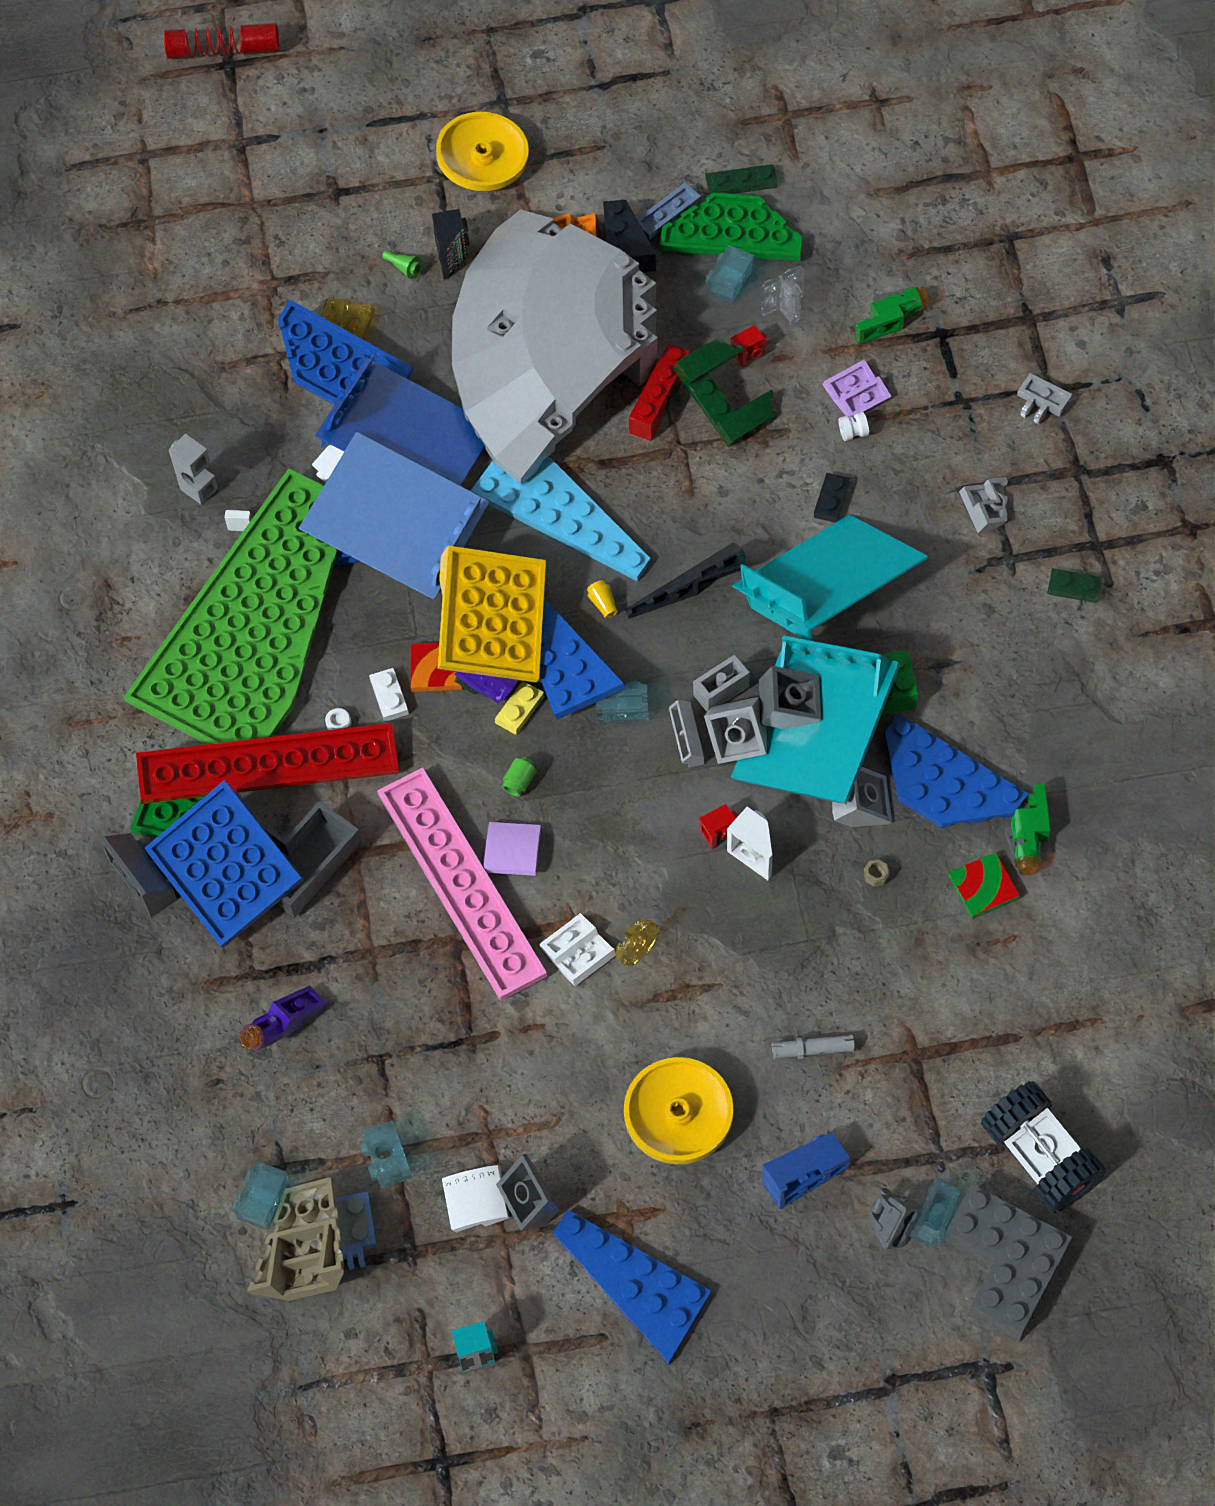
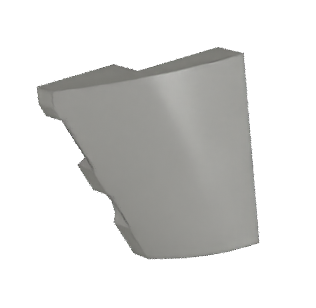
(986, 504)

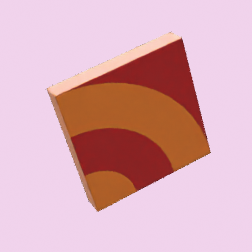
(425, 671)

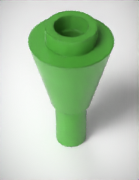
(409, 265)

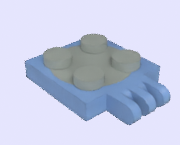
(355, 1227)

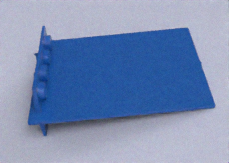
(404, 420)

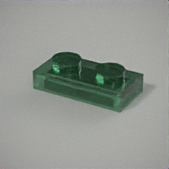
(1074, 585)

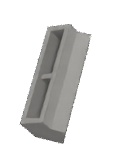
(686, 733)

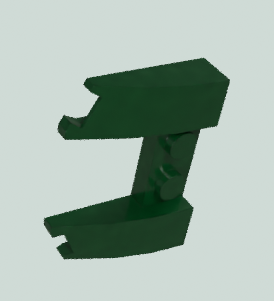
(694, 374)

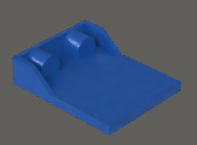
(224, 863)

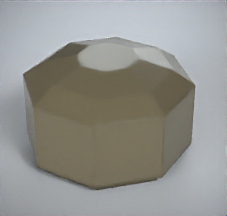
(876, 872)

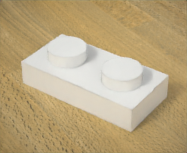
(388, 694)

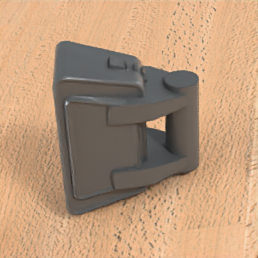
(894, 1218)

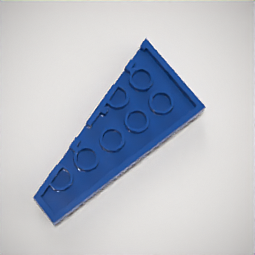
(644, 1289)

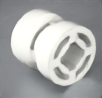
(853, 426)

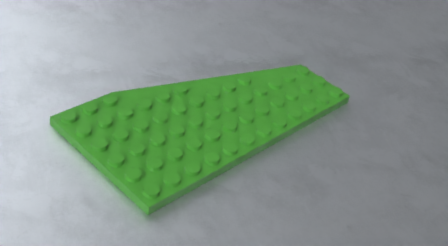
(247, 634)

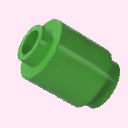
(519, 776)

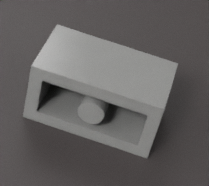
(721, 683)

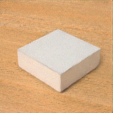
(237, 520)

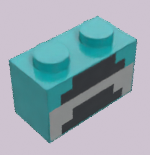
(474, 1346)

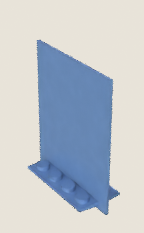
(393, 514)

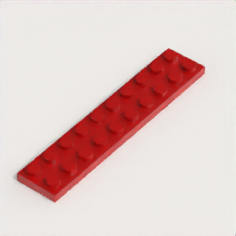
(267, 762)

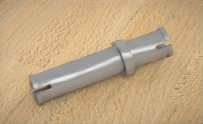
(801, 1048)

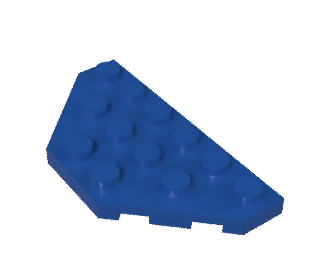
(325, 354)
(944, 781)

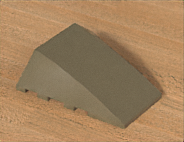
(304, 1247)

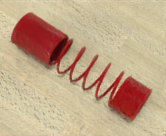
(253, 37)

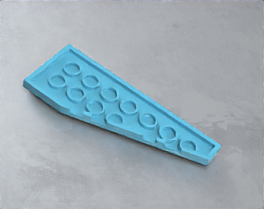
(564, 512)

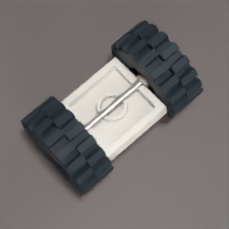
(1043, 1146)

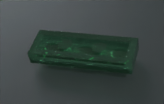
(741, 180)

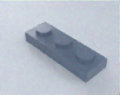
(668, 210)

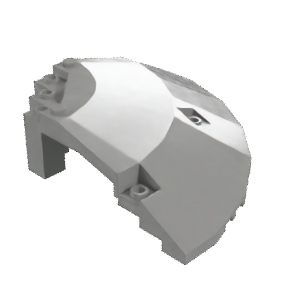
(572, 325)

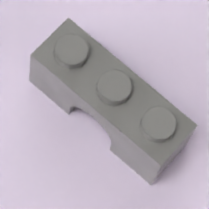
(189, 463)

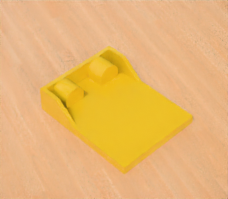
(491, 613)

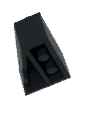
(627, 235)

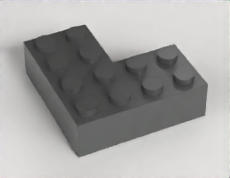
(316, 851)
(1021, 1258)

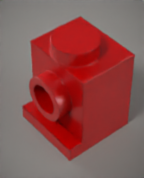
(752, 342)
(715, 824)

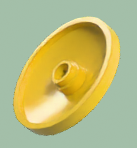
(482, 151)
(678, 1110)

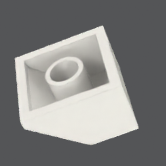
(750, 841)

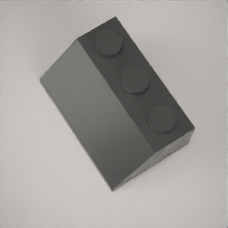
(139, 872)

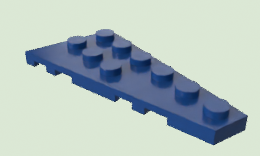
(570, 668)

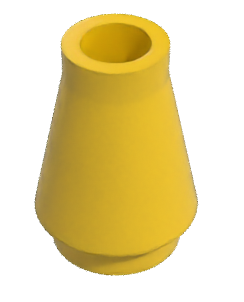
(602, 597)

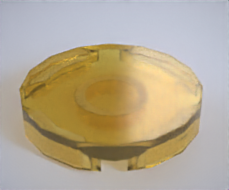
(638, 942)

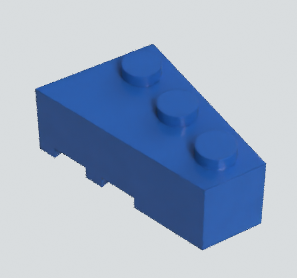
(804, 1169)

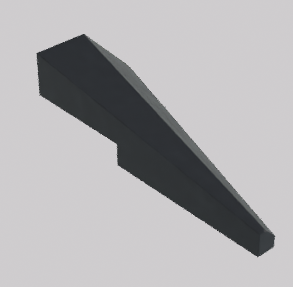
(686, 585)

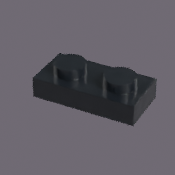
(831, 497)

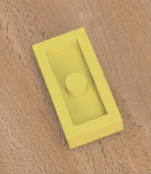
(519, 707)

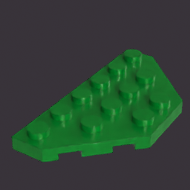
(732, 221)

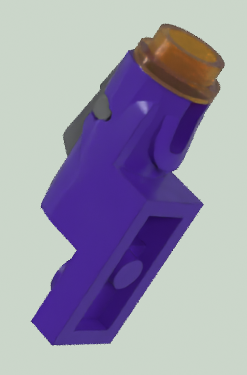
(282, 1019)

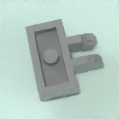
(1044, 395)

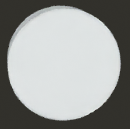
(338, 719)

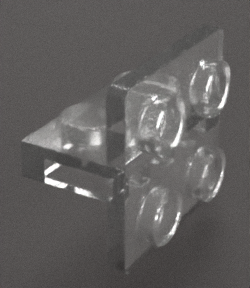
(784, 294)

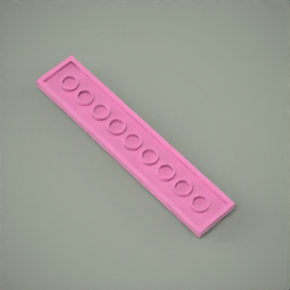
(462, 884)

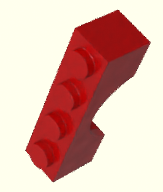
(650, 405)

